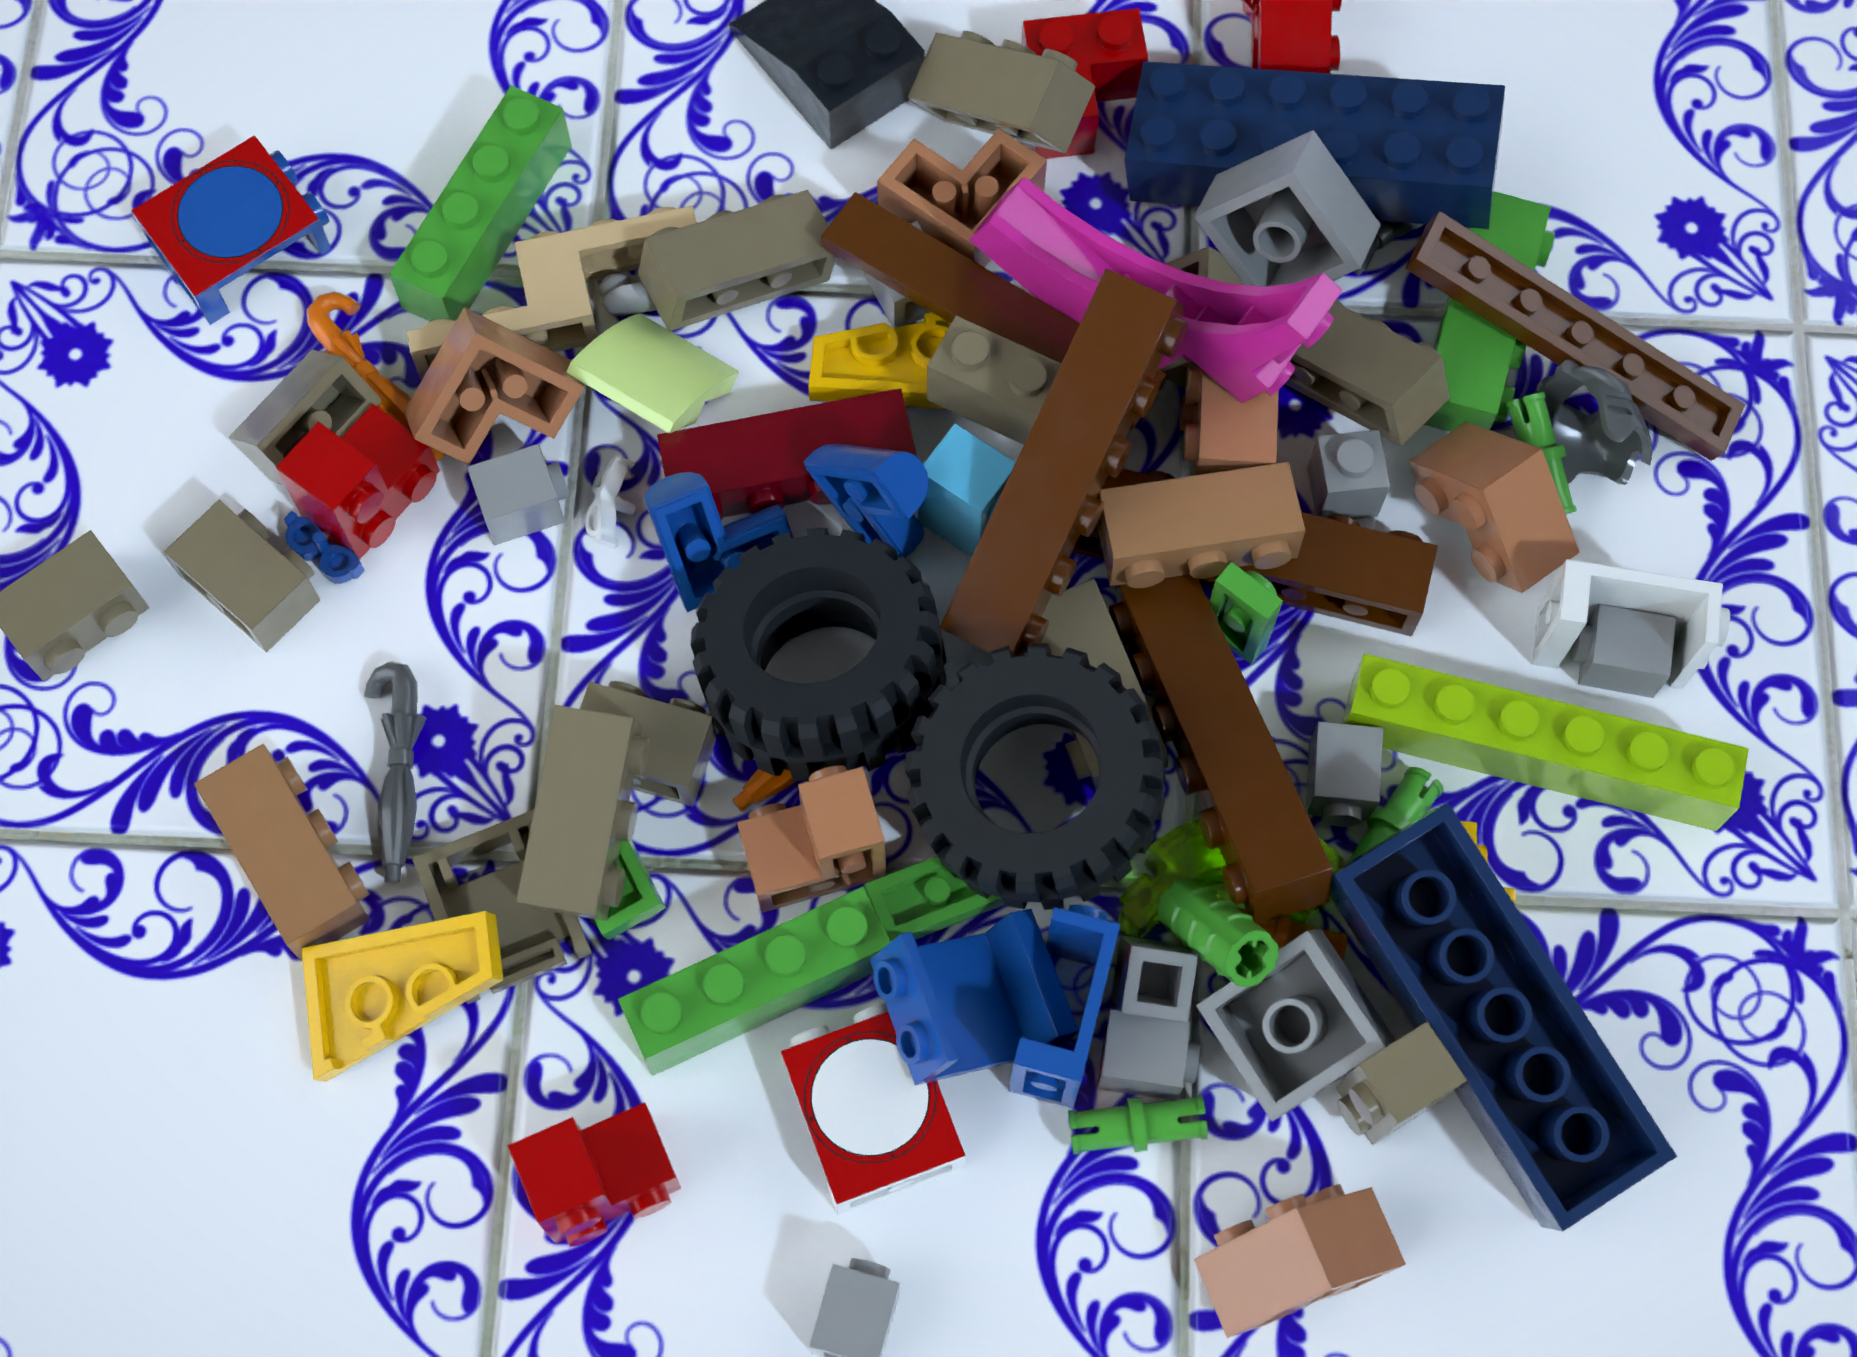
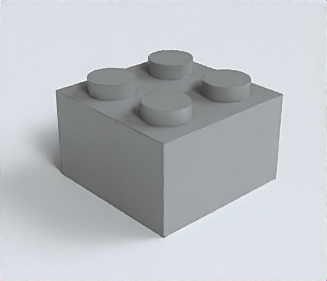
(1288, 216)
(1297, 1025)

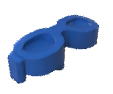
(308, 541)

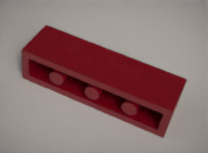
(761, 457)

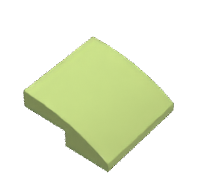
(652, 372)

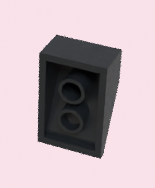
(833, 60)

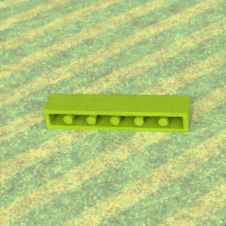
(1548, 743)

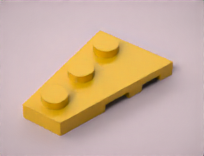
(876, 361)
(392, 983)

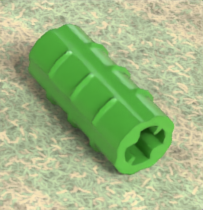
(1218, 932)

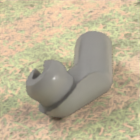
(623, 297)

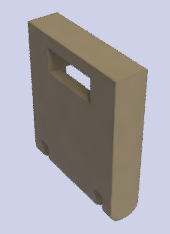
(526, 935)

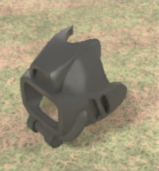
(1601, 441)

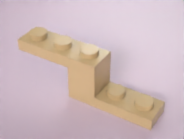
(555, 285)

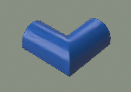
(873, 491)
(694, 536)

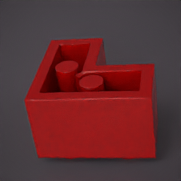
(1293, 35)
(1108, 54)
(358, 481)
(594, 1174)

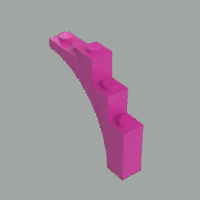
(1233, 330)

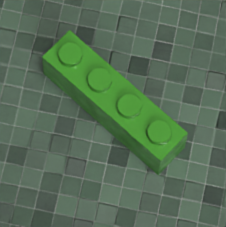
(482, 207)
(1476, 350)
(755, 981)

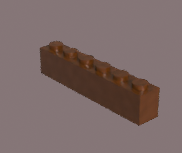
(1065, 464)
(1339, 568)
(1223, 749)

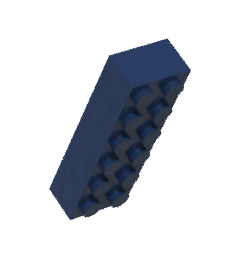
(1397, 140)
(1530, 1056)

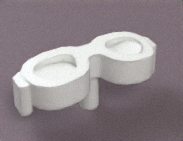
(602, 512)

